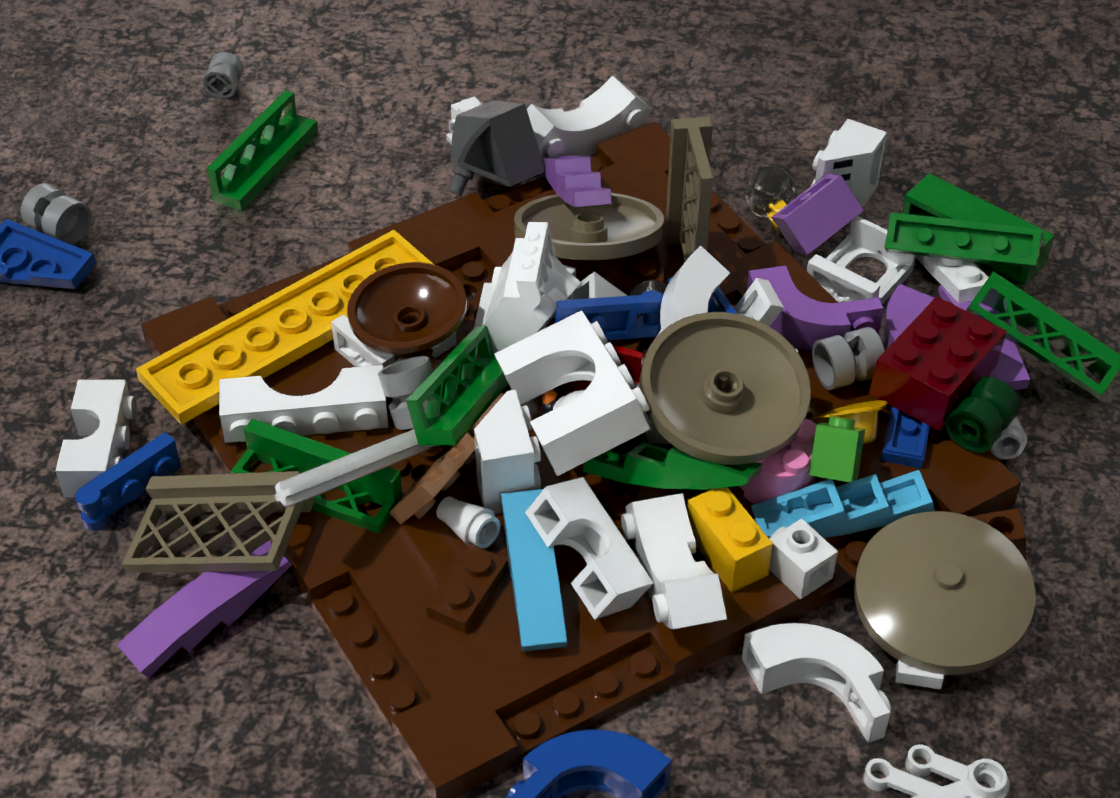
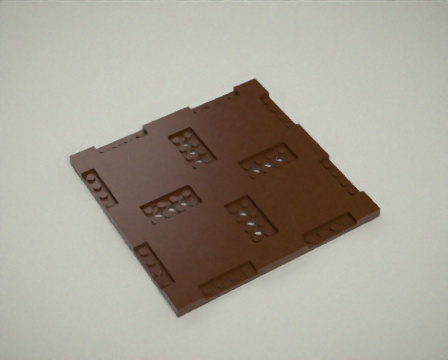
(473, 699)

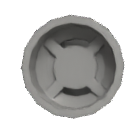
(56, 213)
(847, 358)
(399, 382)

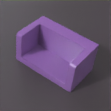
(817, 213)

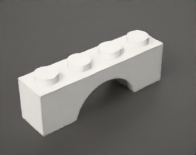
(348, 404)

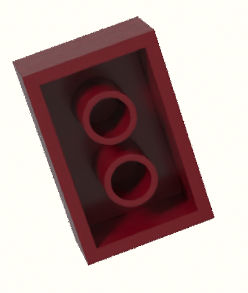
(936, 362)

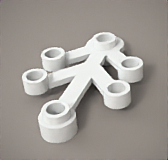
(964, 776)

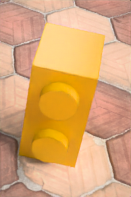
(729, 538)

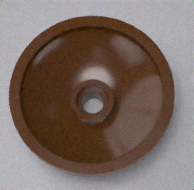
(407, 308)

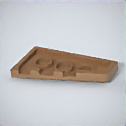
(439, 475)

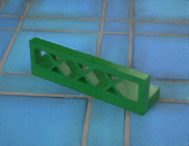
(263, 156)
(964, 240)
(1048, 329)
(464, 398)
(293, 452)

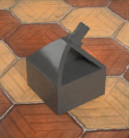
(494, 146)

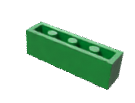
(943, 200)

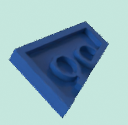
(39, 259)

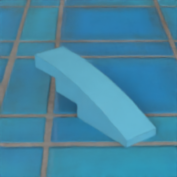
(848, 507)
(533, 577)

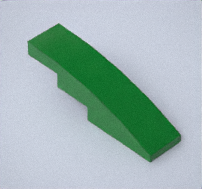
(668, 469)

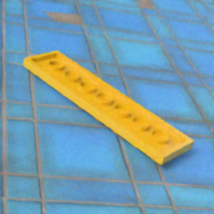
(267, 333)

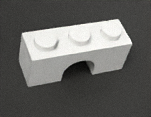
(102, 413)
(574, 517)

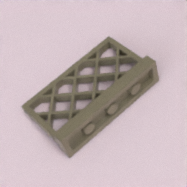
(689, 184)
(221, 498)

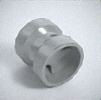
(223, 75)

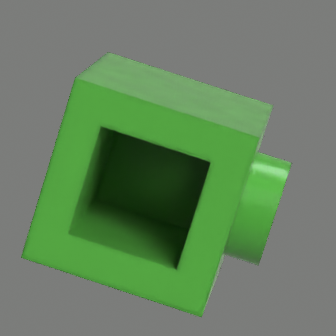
(837, 450)

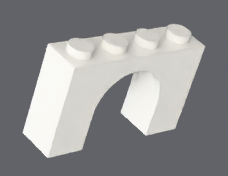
(597, 418)

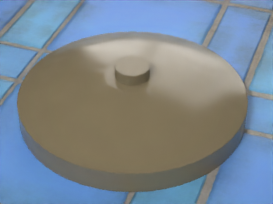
(595, 231)
(725, 388)
(944, 592)

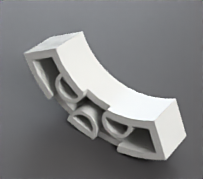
(600, 117)
(663, 540)

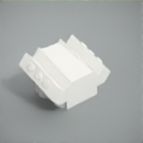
(524, 290)

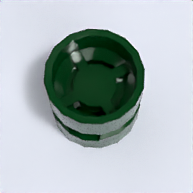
(982, 414)

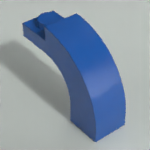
(596, 762)

